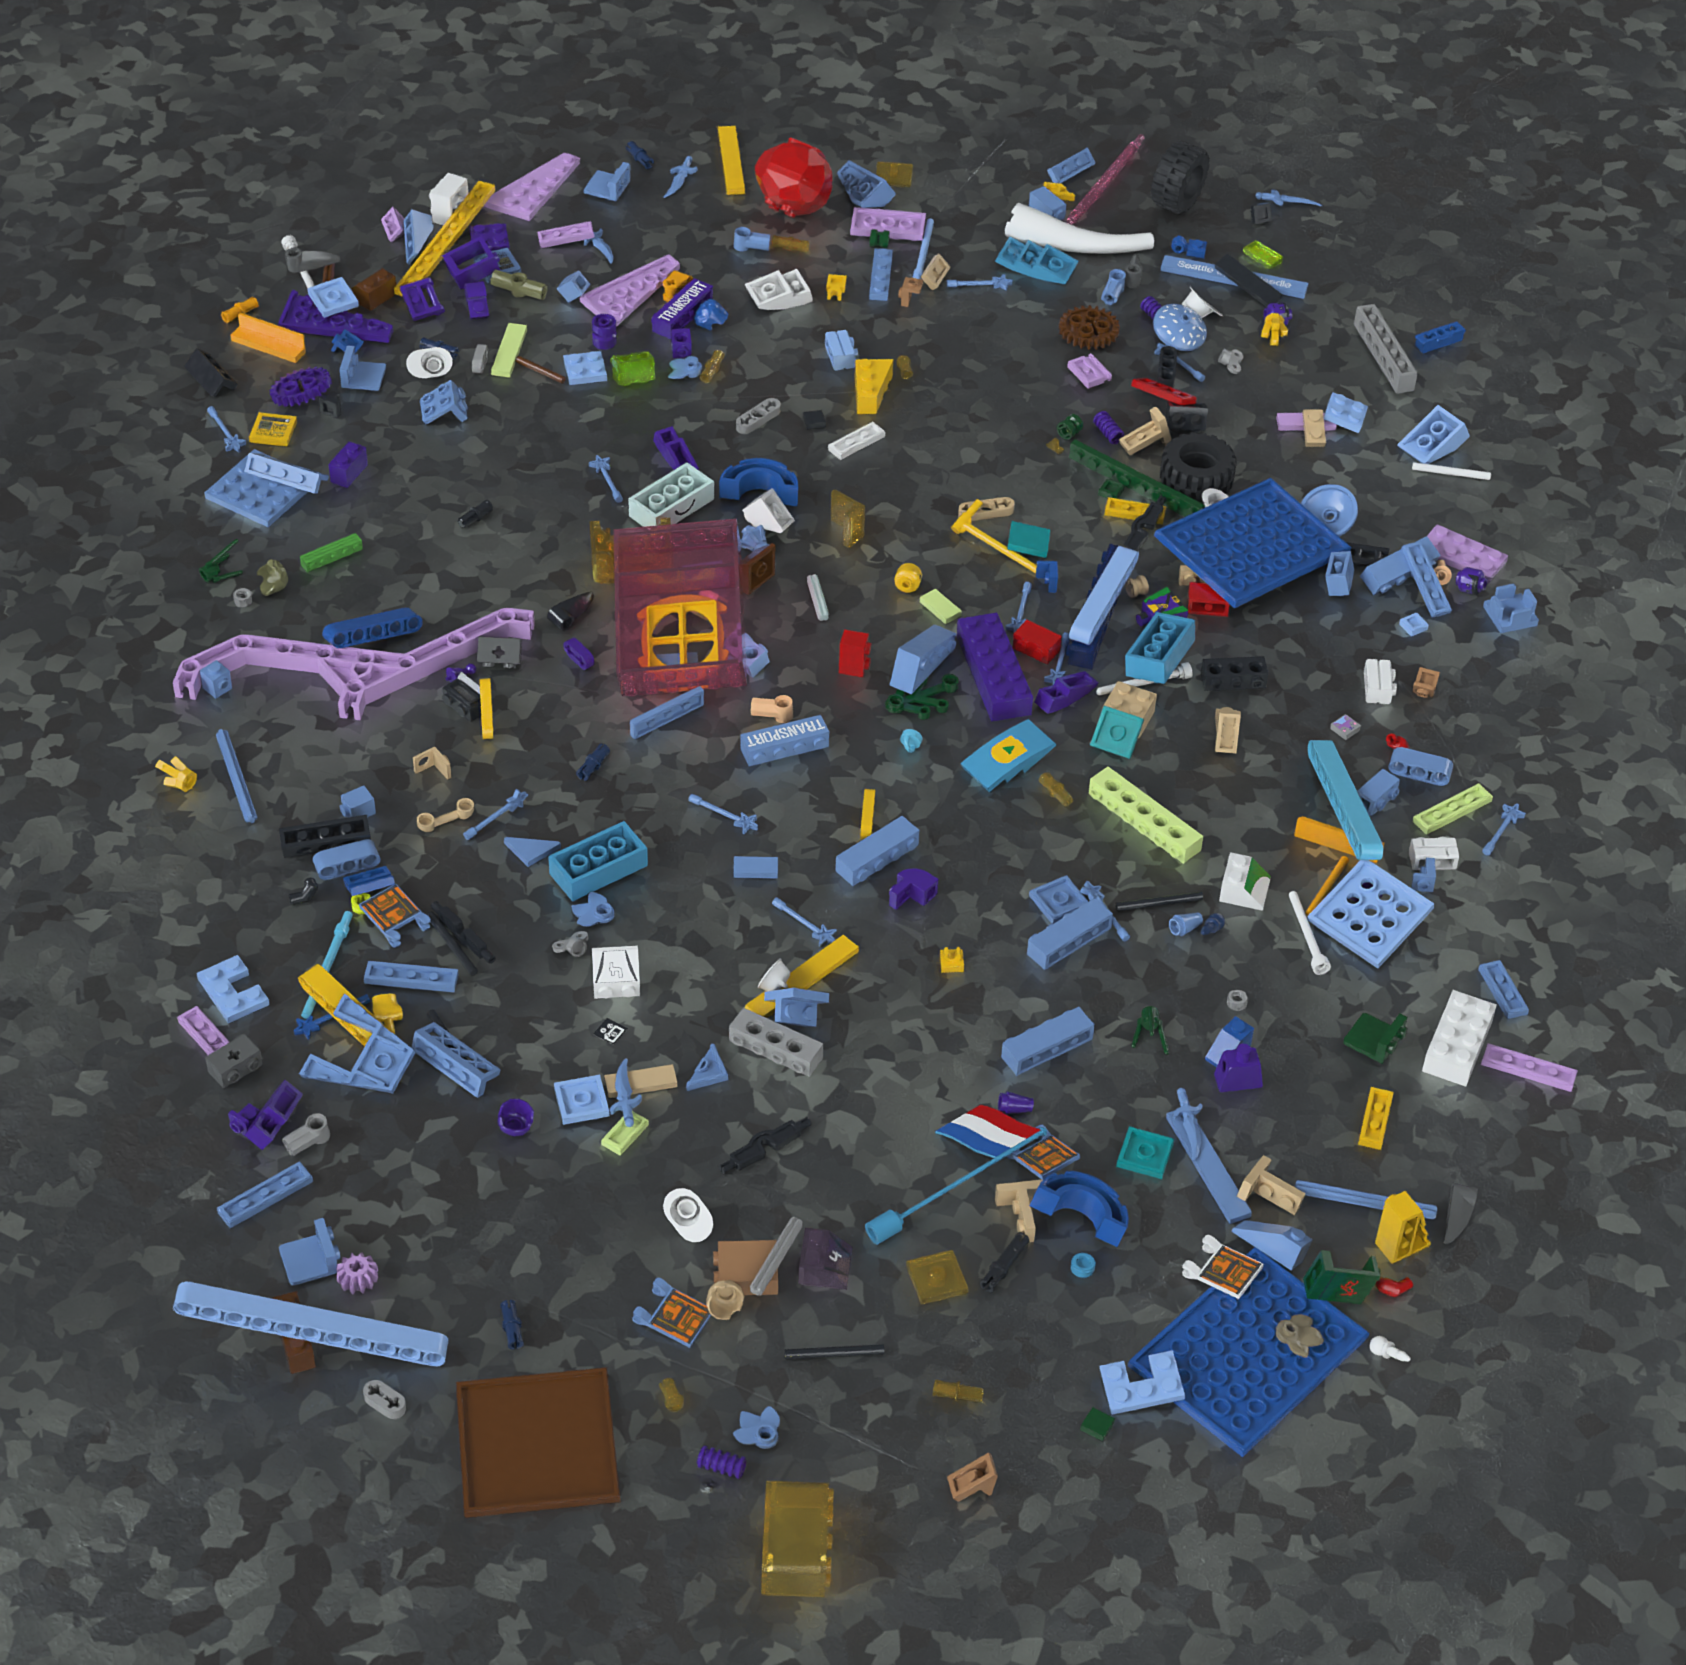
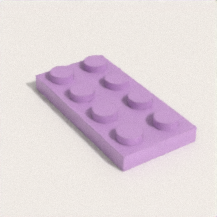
(899, 223)
(1464, 552)

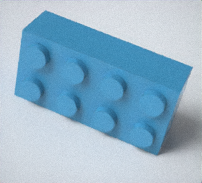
(1160, 648)
(598, 861)

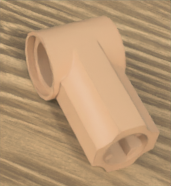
(780, 708)

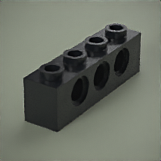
(323, 835)

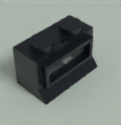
(463, 696)

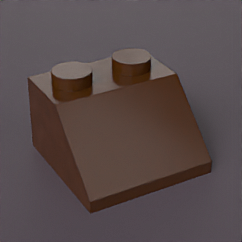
(375, 289)
(758, 568)

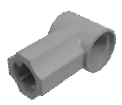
(313, 1132)

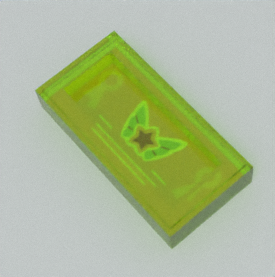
(1263, 254)

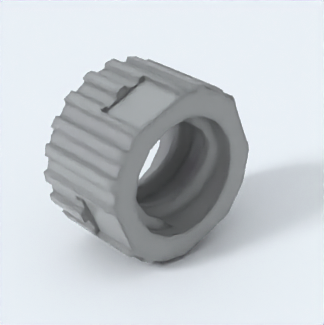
(238, 597)
(1237, 1005)

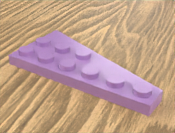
(532, 191)
(629, 291)

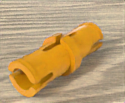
(243, 307)

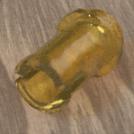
(903, 363)
(674, 1400)

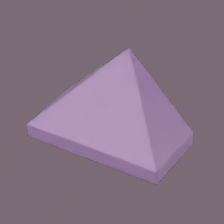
(393, 224)

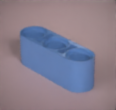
(1421, 766)
(346, 859)

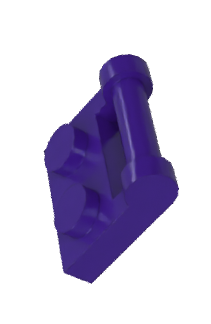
(416, 301)

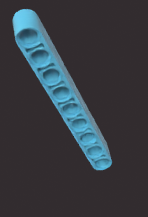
(1345, 800)

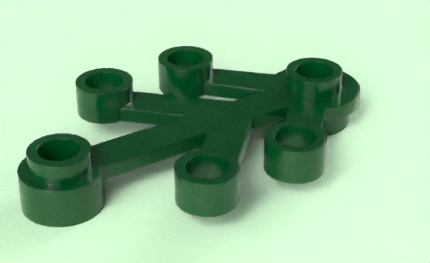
(897, 703)

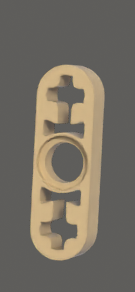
(999, 511)

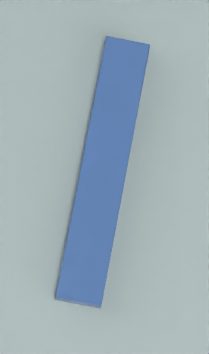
(1213, 1173)

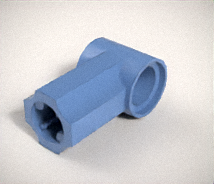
(746, 239)
(1114, 286)

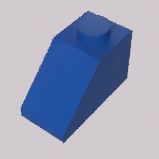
(1230, 1036)

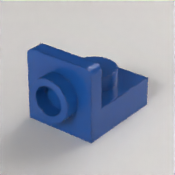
(346, 339)
(1049, 572)

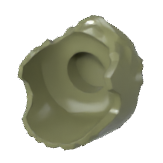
(274, 577)

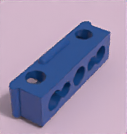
(1439, 337)

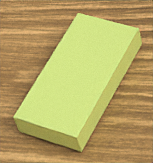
(940, 606)
(621, 1136)

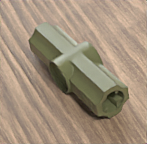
(519, 284)

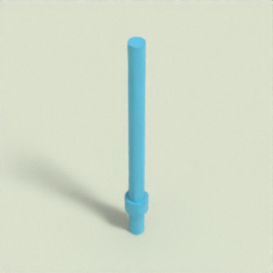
(340, 932)

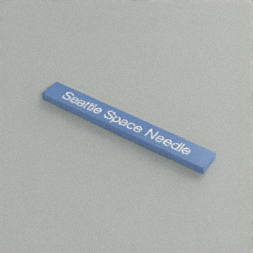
(1208, 272)

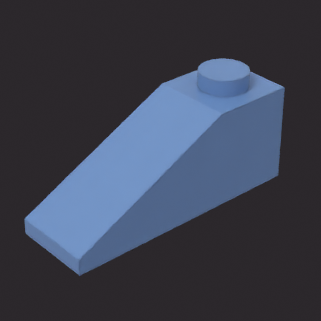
(416, 230)
(1279, 1242)

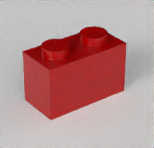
(1205, 601)
(1037, 642)
(854, 653)

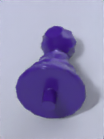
(453, 673)

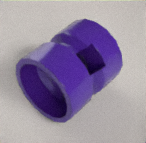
(604, 331)

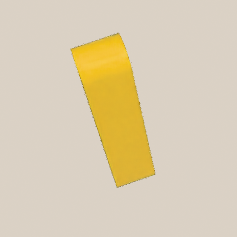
(328, 993)

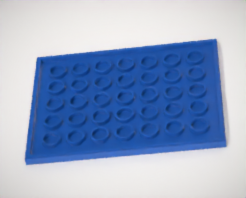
(1251, 542)
(1234, 1365)

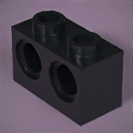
(1187, 413)

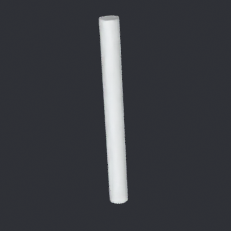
(1451, 471)

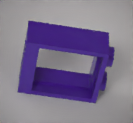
(475, 271)

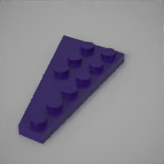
(304, 317)

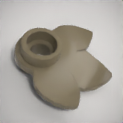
(1299, 1334)

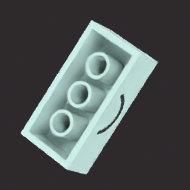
(672, 497)

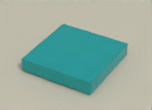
(1028, 539)
(1117, 732)
(1145, 1152)

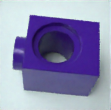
(681, 343)

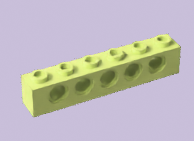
(1145, 815)

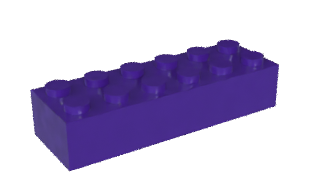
(994, 667)

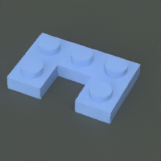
(217, 984)
(1128, 1396)

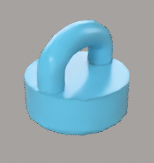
(911, 739)

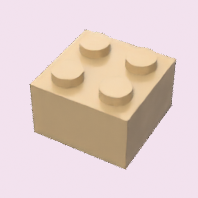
(1133, 701)

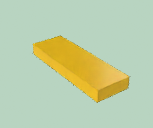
(1128, 509)
(1375, 1118)

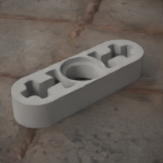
(748, 422)

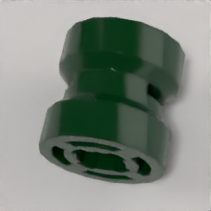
(883, 238)
(1070, 426)

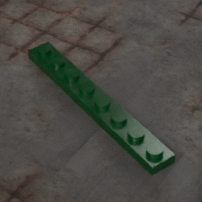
(1133, 479)

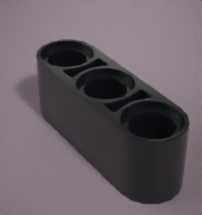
(1167, 366)

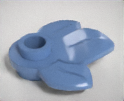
(689, 367)
(593, 912)
(755, 1427)

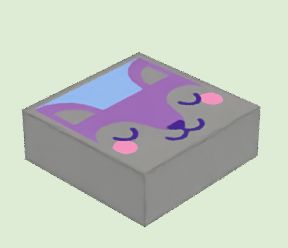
(1345, 727)

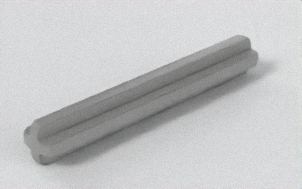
(776, 1256)

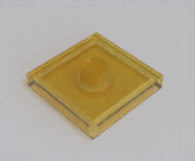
(937, 1277)

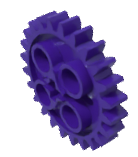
(288, 392)

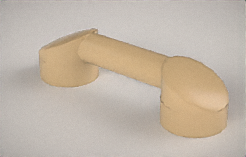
(427, 822)

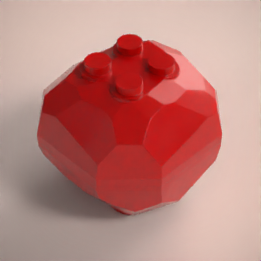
(794, 178)

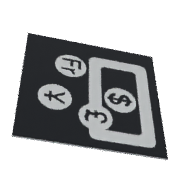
(610, 1031)

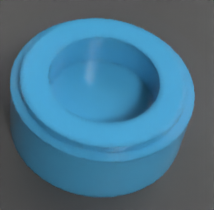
(1083, 1265)

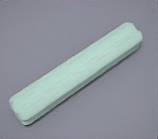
(817, 597)

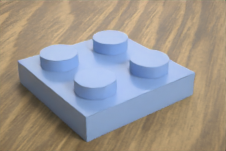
(333, 297)
(585, 368)
(1345, 412)
(581, 1099)

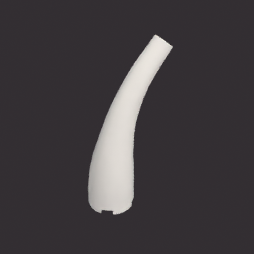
(1045, 229)

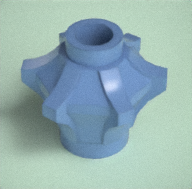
(753, 537)

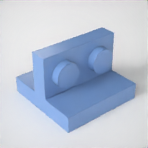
(796, 1005)

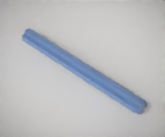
(236, 776)
(1355, 1197)

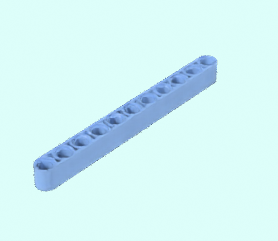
(310, 1324)

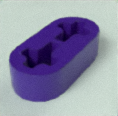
(579, 653)

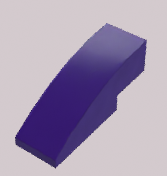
(673, 448)
(1065, 691)
(273, 1115)

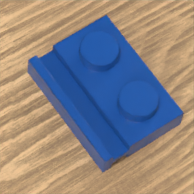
(368, 880)

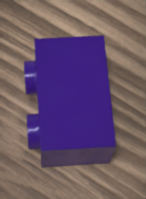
(348, 464)

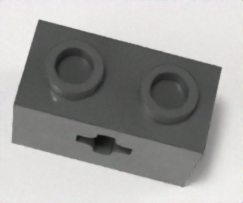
(488, 646)
(234, 1061)

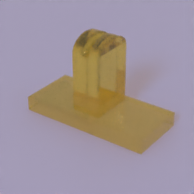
(1054, 445)

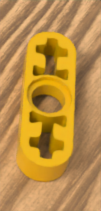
(486, 708)
(867, 813)

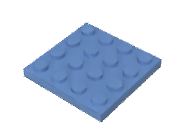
(253, 495)

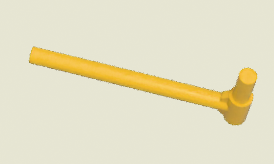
(964, 523)

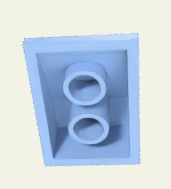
(1435, 436)

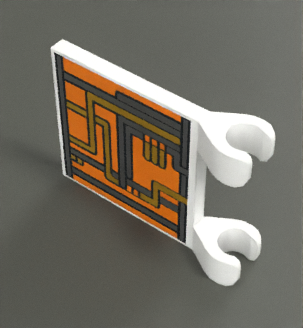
(1225, 1269)

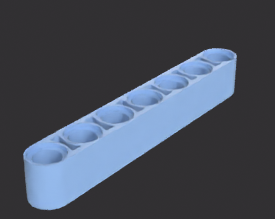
(1103, 595)

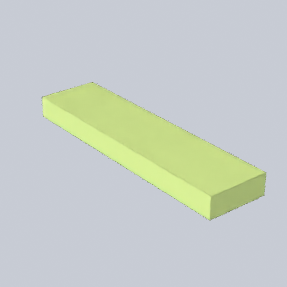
(509, 350)
(1452, 809)

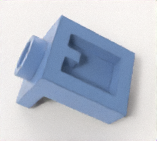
(1426, 878)

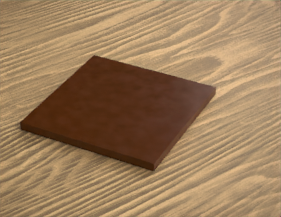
(536, 1442)

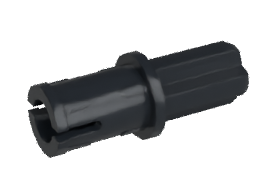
(475, 514)

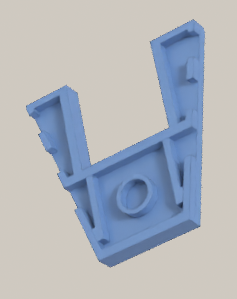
(378, 1065)

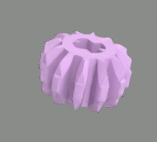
(357, 1273)

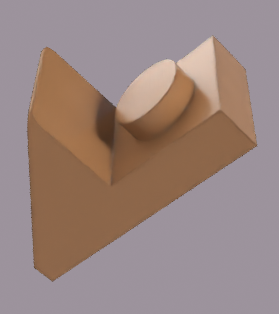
(974, 1477)

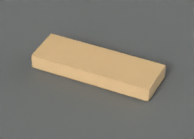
(644, 1080)

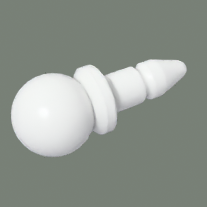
(1382, 1347)

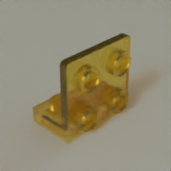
(848, 515)

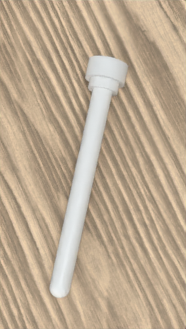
(290, 242)
(1182, 671)
(1320, 963)

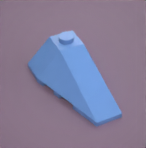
(864, 186)

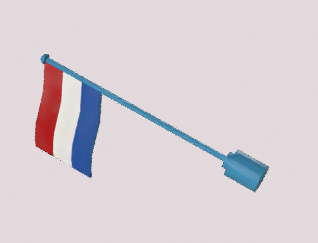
(982, 1131)

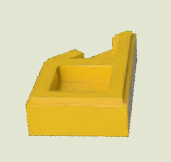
(1060, 191)

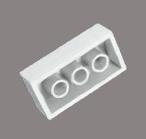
(1459, 1038)

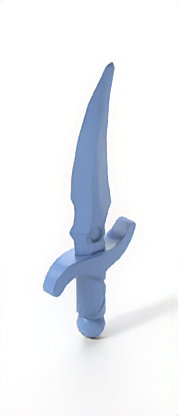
(682, 173)
(1279, 199)
(603, 247)
(624, 1092)
(1190, 1121)

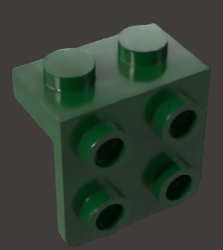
(1375, 1036)

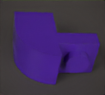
(476, 299)
(913, 884)

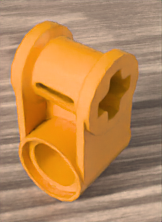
(674, 284)

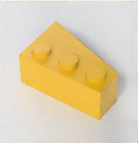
(871, 383)
(1401, 1228)

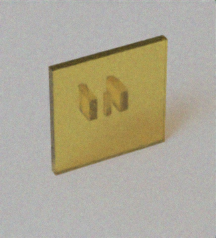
(895, 173)

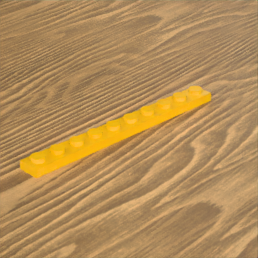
(448, 234)

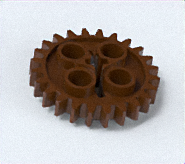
(1089, 327)

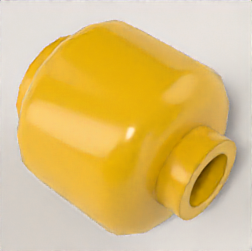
(908, 577)

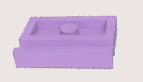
(1089, 370)

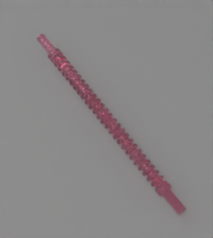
(1105, 179)

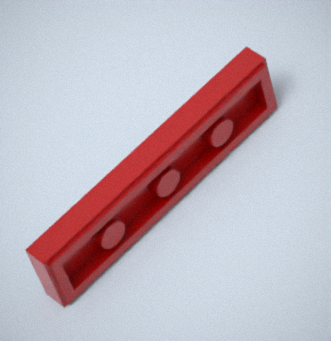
(1164, 391)

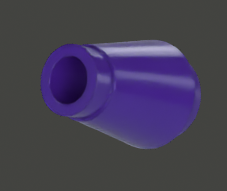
(1014, 1103)

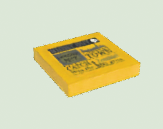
(273, 429)

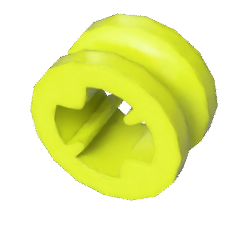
(359, 899)

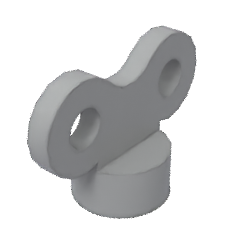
(1231, 359)
(575, 945)

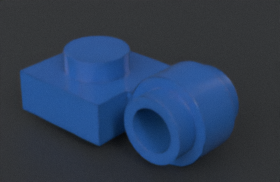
(1194, 248)

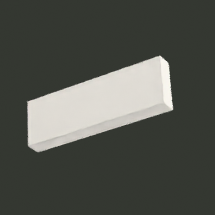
(856, 440)

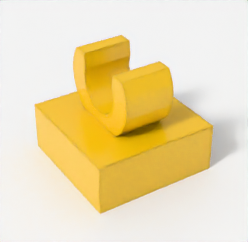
(951, 960)

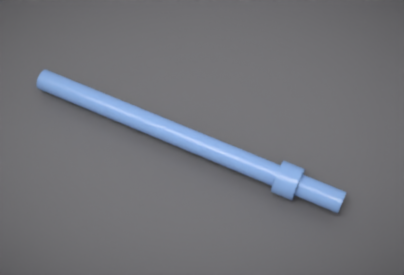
(924, 248)

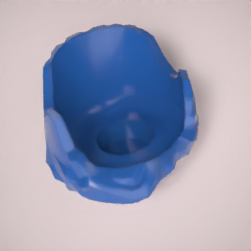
(710, 313)

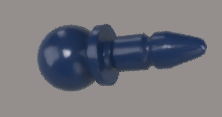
(1214, 923)

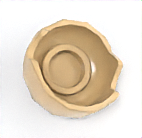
(724, 1299)

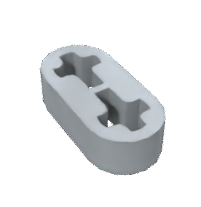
(480, 358)
(387, 1396)

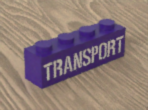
(681, 308)

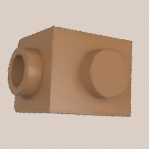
(910, 286)
(1426, 682)

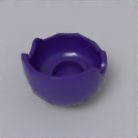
(515, 1117)

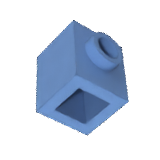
(573, 286)
(216, 679)
(357, 803)

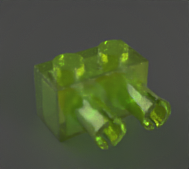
(633, 368)

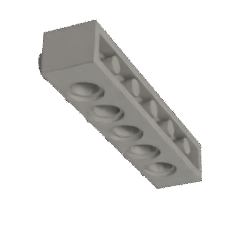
(1385, 348)

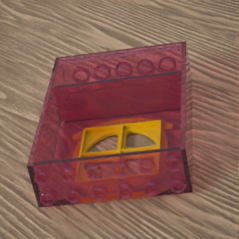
(679, 572)

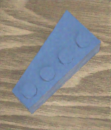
(921, 657)

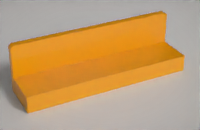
(269, 338)
(1324, 835)

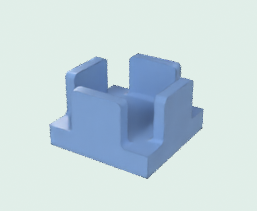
(1512, 610)

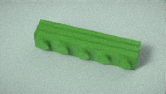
(331, 552)

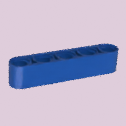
(372, 627)

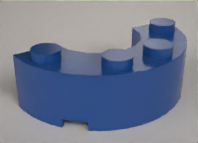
(759, 474)
(1087, 1195)

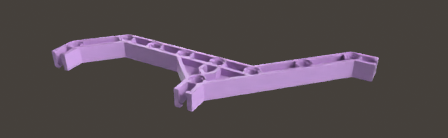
(355, 673)

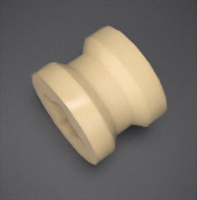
(1136, 586)

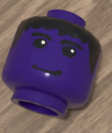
(1280, 308)
(1471, 580)

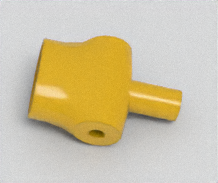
(387, 1010)

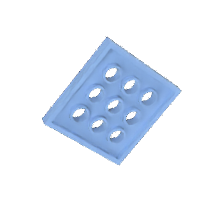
(1382, 883)

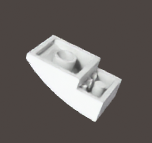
(779, 291)

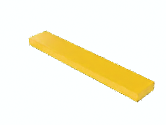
(731, 160)
(810, 972)

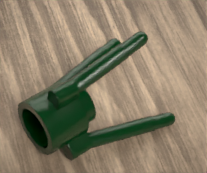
(211, 569)
(1150, 1020)

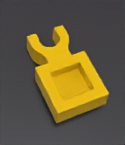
(836, 286)

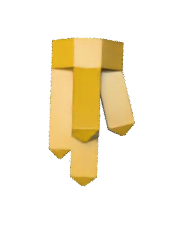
(1274, 326)
(182, 776)

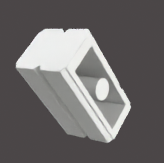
(1378, 681)
(1441, 848)

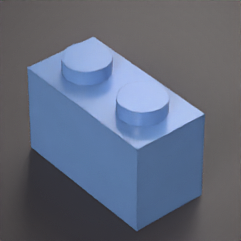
(1340, 573)

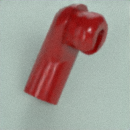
(1396, 741)
(1392, 1287)

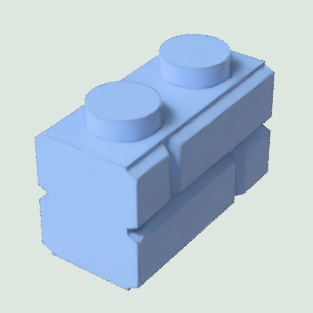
(841, 349)

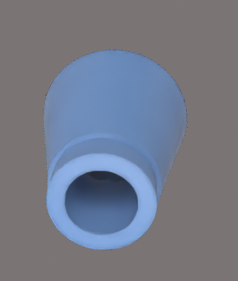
(1185, 923)

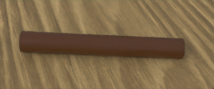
(540, 369)

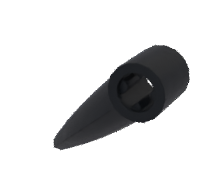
(566, 612)

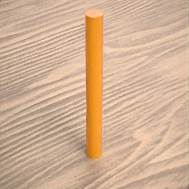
(1328, 884)

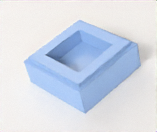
(1414, 624)

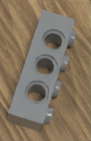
(776, 1042)

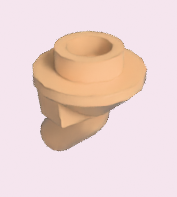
(1443, 572)

